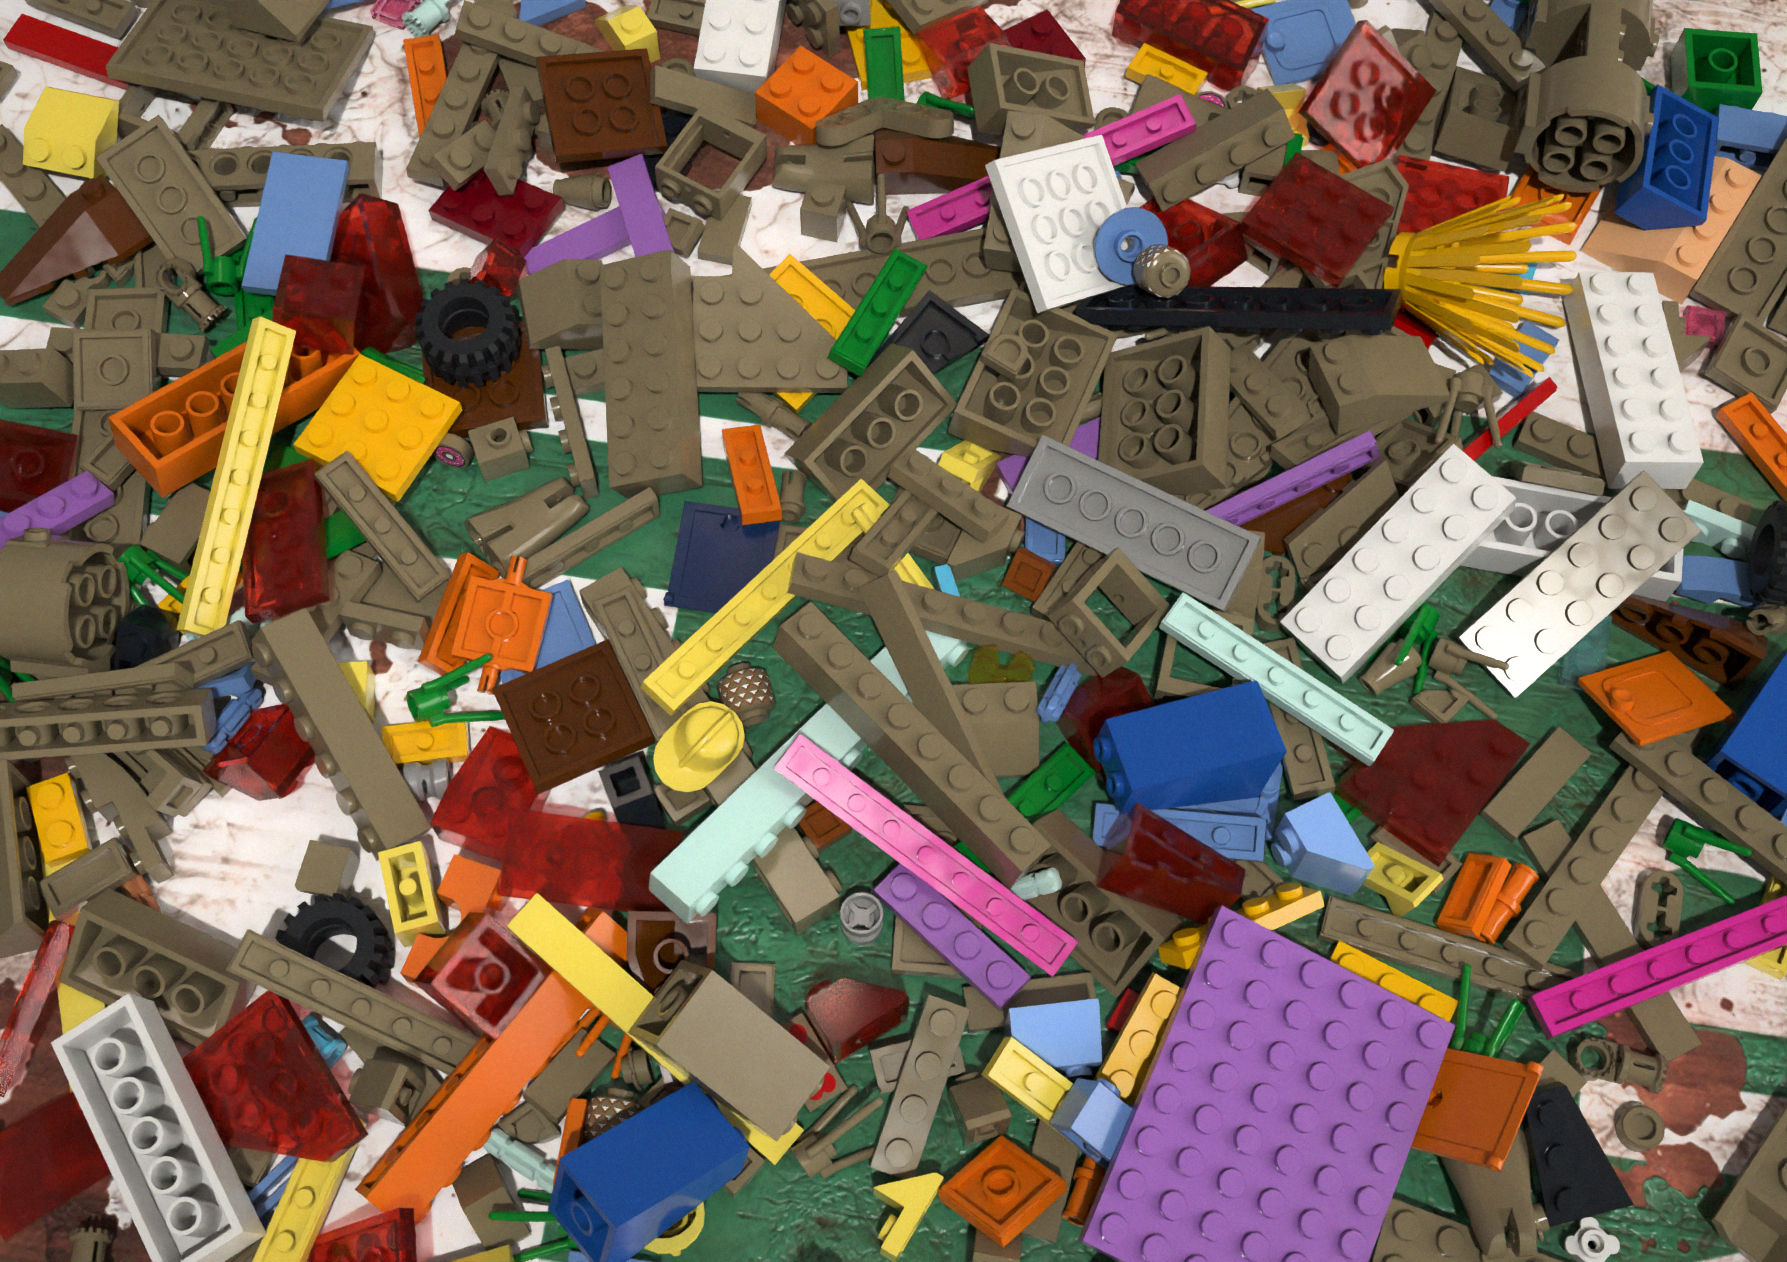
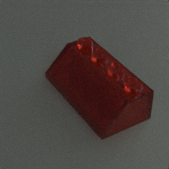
(1203, 33)
(375, 237)

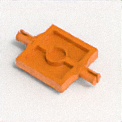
(504, 621)

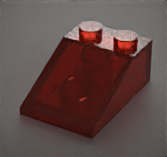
(1204, 237)
(481, 793)
(46, 1165)

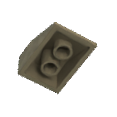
(1031, 83)
(1479, 120)
(1374, 378)

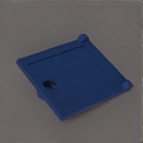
(716, 556)

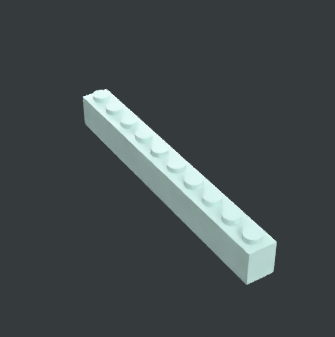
(764, 806)

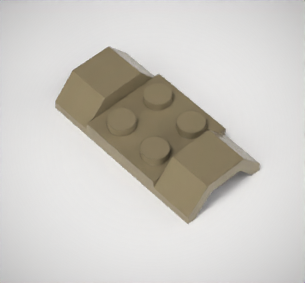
(1756, 1207)

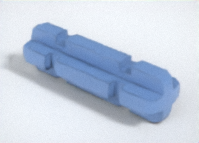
(1058, 693)
(232, 718)

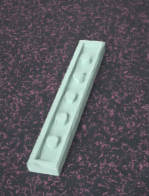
(1278, 679)

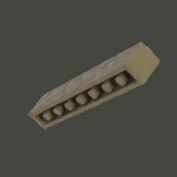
(910, 745)

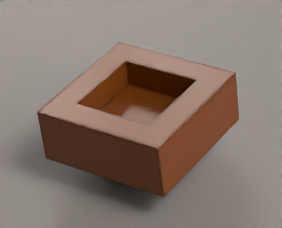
(1029, 574)
(823, 826)

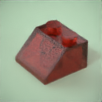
(954, 46)
(32, 462)
(1095, 702)
(263, 755)
(853, 1014)

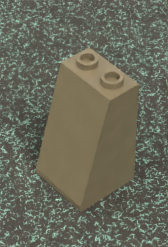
(730, 1048)

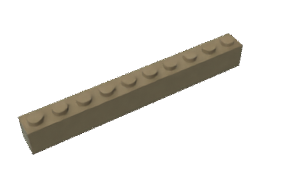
(791, 867)

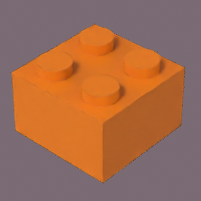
(801, 94)

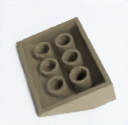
(1048, 391)
(1168, 412)

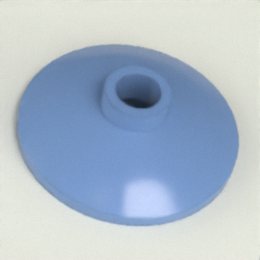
(1142, 229)

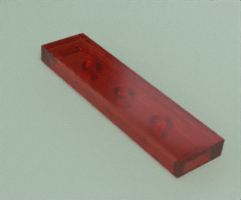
(32, 998)

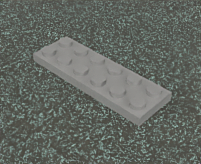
(1148, 525)

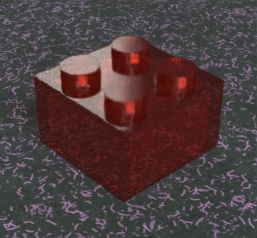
(320, 303)
(482, 975)

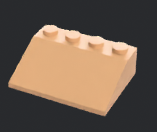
(1676, 253)

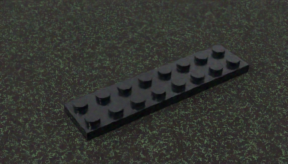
(1247, 307)

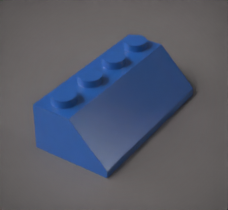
(1675, 168)

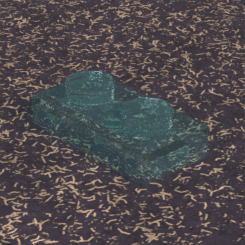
(1586, 655)

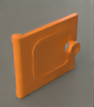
(1655, 698)
(1476, 1108)

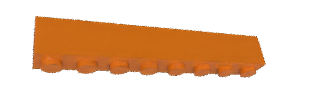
(484, 1087)

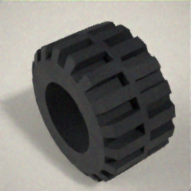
(464, 307)
(1769, 556)
(340, 917)

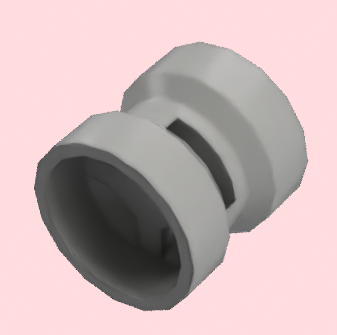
(428, 779)
(861, 910)

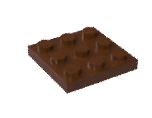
(600, 105)
(514, 394)
(573, 716)

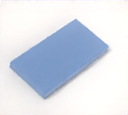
(294, 216)

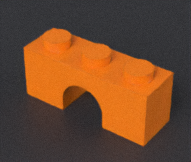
(466, 888)

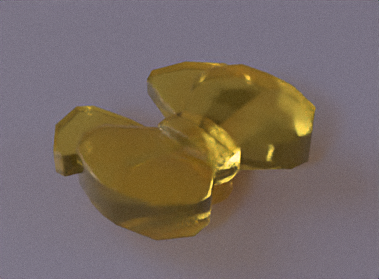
(986, 667)

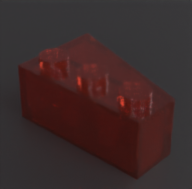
(1168, 868)

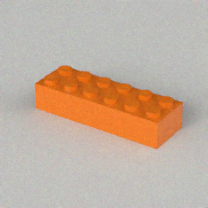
(182, 426)

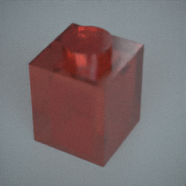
(497, 267)

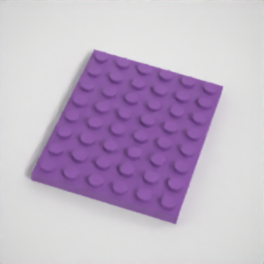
(1268, 1111)

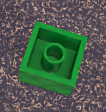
(1716, 68)

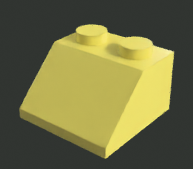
(70, 131)

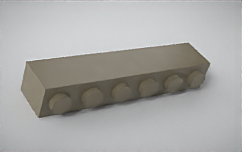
(339, 733)

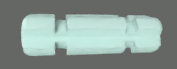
(1034, 884)
(521, 1159)

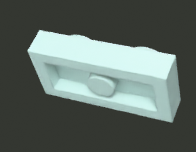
(1720, 530)

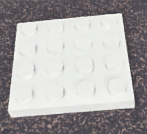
(1053, 212)

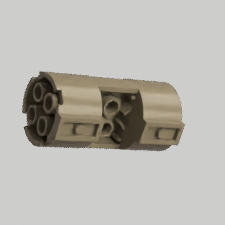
(1589, 107)
(59, 604)

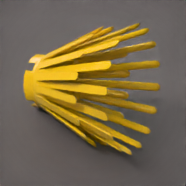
(1444, 260)

